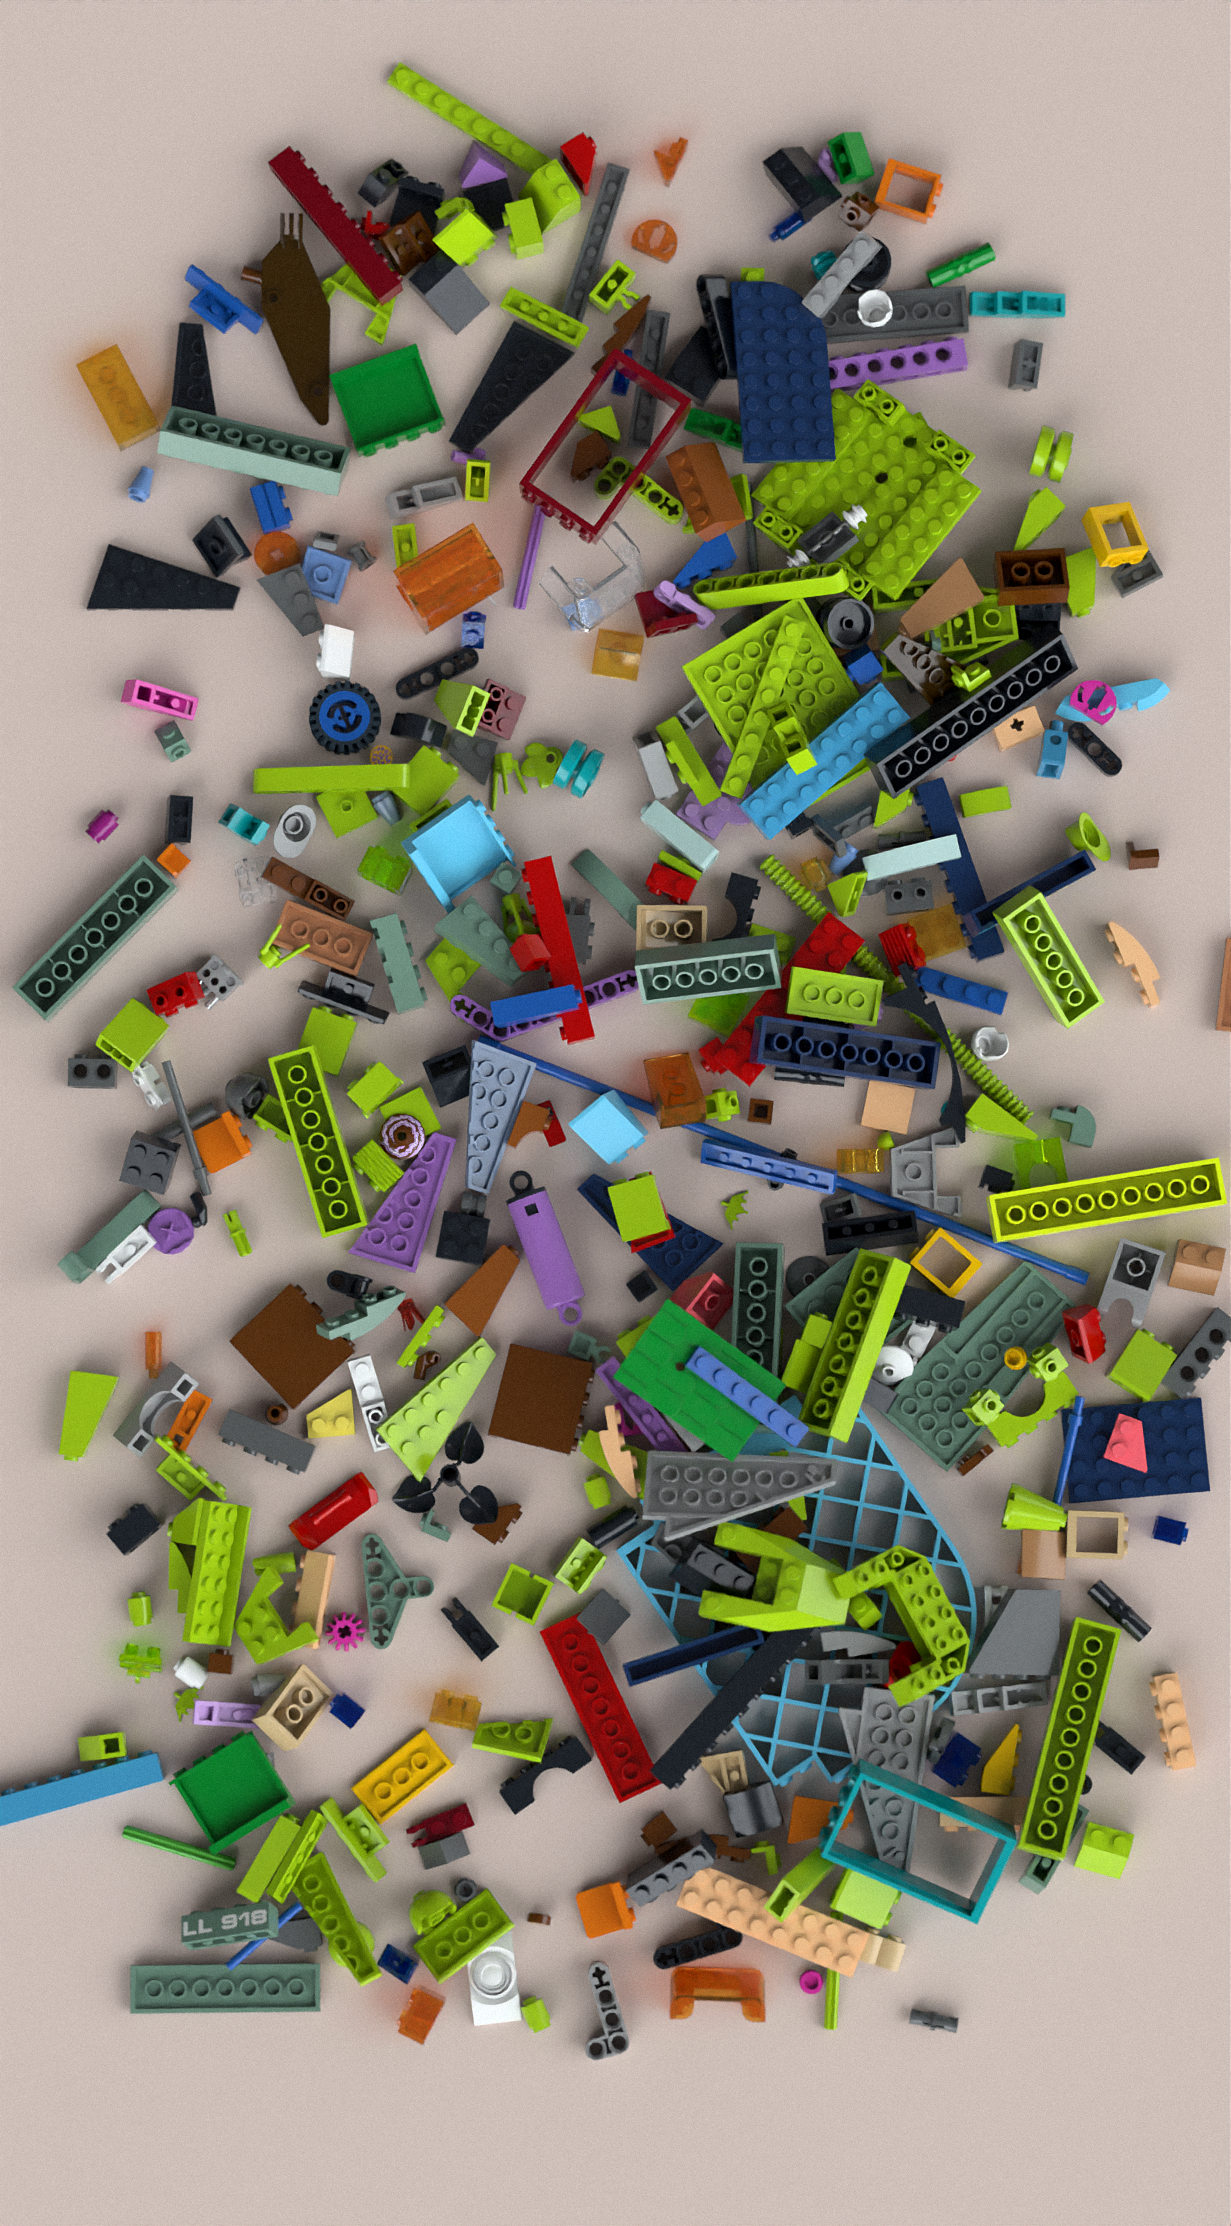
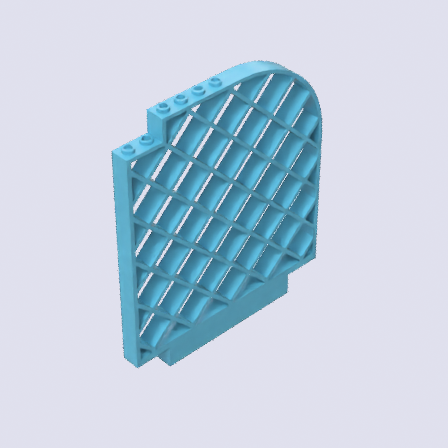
(763, 1445)

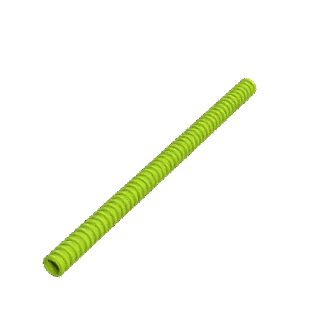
(891, 985)

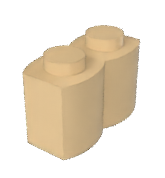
(882, 1950)

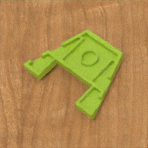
(349, 283)
(452, 971)
(263, 1628)

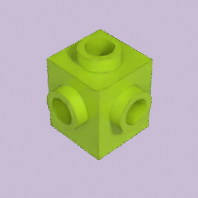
(721, 1105)
(1046, 1362)
(983, 1406)

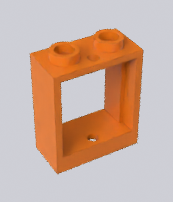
(895, 166)

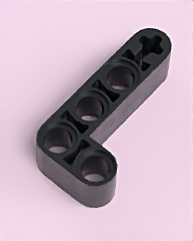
(698, 1950)

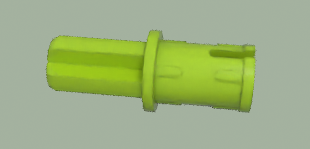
(237, 1233)

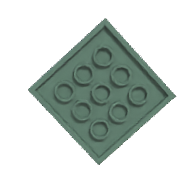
(826, 1294)

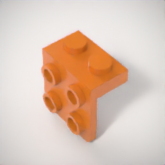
(222, 1142)
(605, 1909)

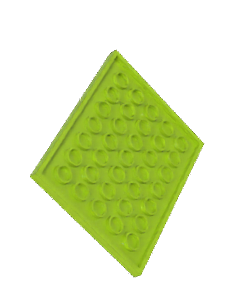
(814, 687)

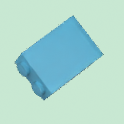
(609, 1128)

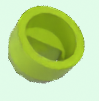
(885, 1141)

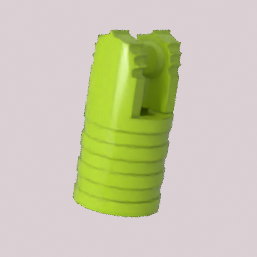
(282, 1562)

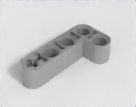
(605, 2008)

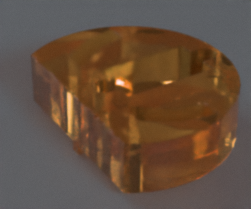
(669, 238)

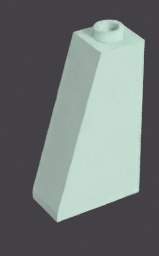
(679, 836)

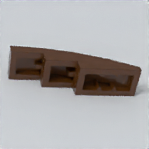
(625, 330)

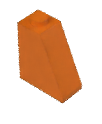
(809, 1817)

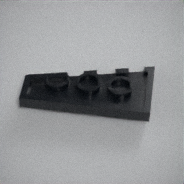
(192, 373)

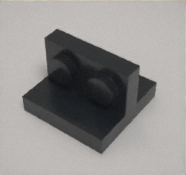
(221, 545)

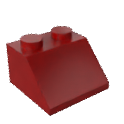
(580, 160)
(1084, 1332)

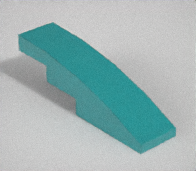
(1017, 305)

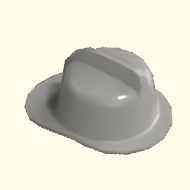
(294, 830)

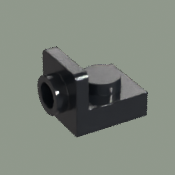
(799, 826)

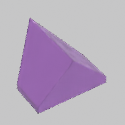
(480, 167)

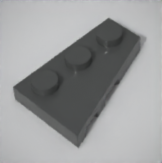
(294, 598)
(674, 1548)

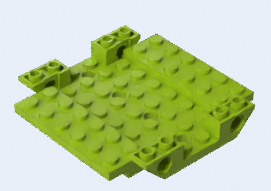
(904, 514)

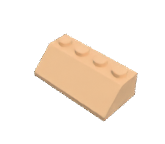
(313, 1592)

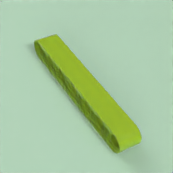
(771, 586)
(331, 779)

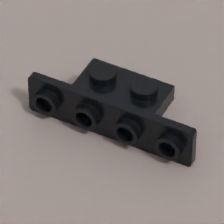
(346, 993)

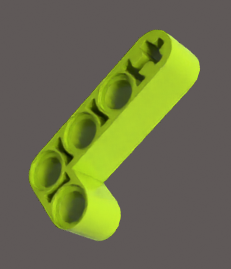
(641, 494)

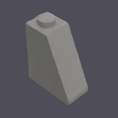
(655, 765)

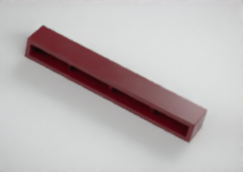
(336, 226)

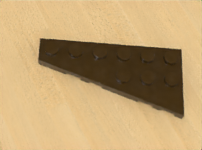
(922, 667)

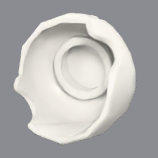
(875, 308)
(989, 1043)

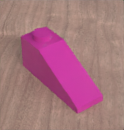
(159, 699)

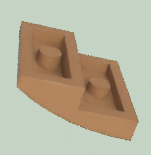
(1043, 1554)

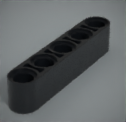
(717, 314)

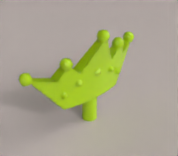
(734, 1208)
(186, 1701)

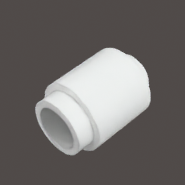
(191, 1672)

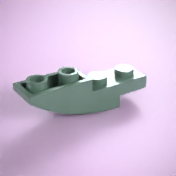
(368, 1313)

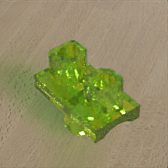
(138, 1665)

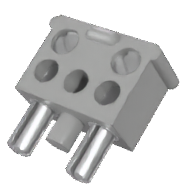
(225, 976)

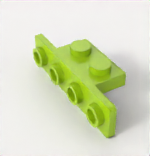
(688, 760)
(183, 1474)
(360, 1834)

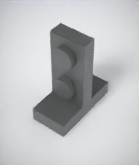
(835, 832)

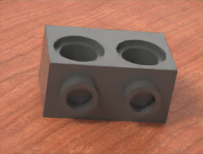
(92, 1079)

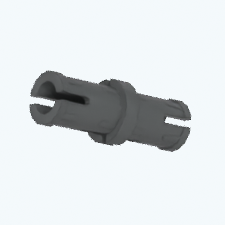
(900, 839)
(933, 2020)

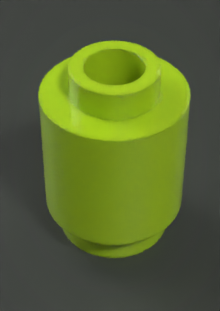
(597, 1491)
(140, 1608)
(536, 2014)

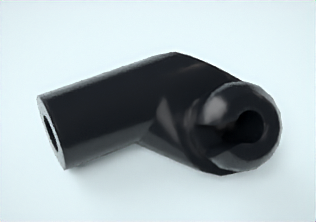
(201, 1209)

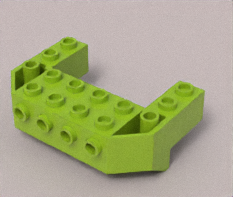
(924, 1613)

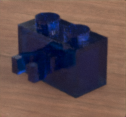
(956, 1760)

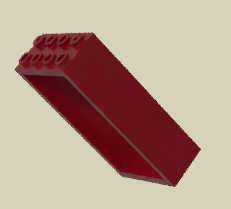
(647, 381)

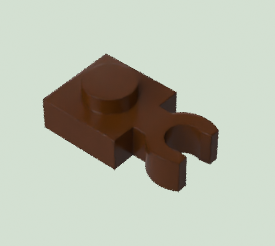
(968, 1462)

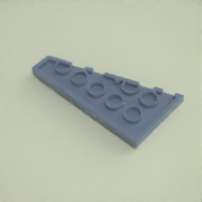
(495, 1099)

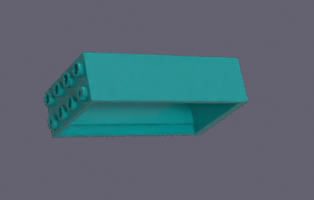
(968, 1909)

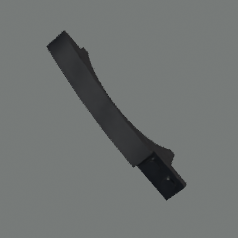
(912, 1000)

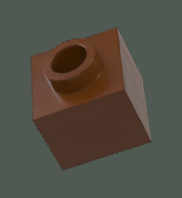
(766, 1105)
(221, 1662)

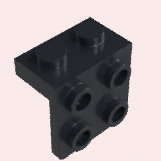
(415, 197)

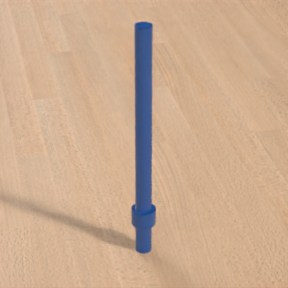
(1074, 1420)

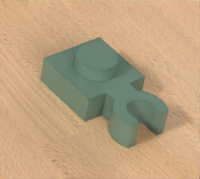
(584, 1346)

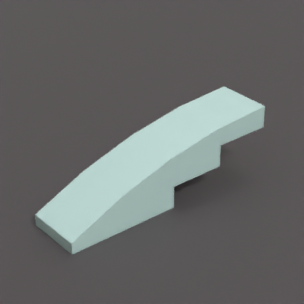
(911, 857)

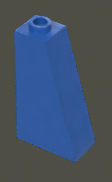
(535, 1006)

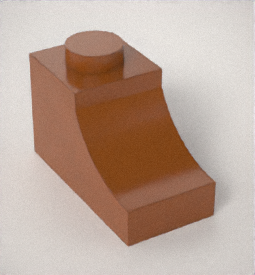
(529, 1120)

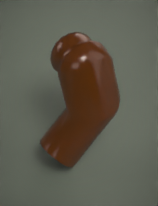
(425, 1361)

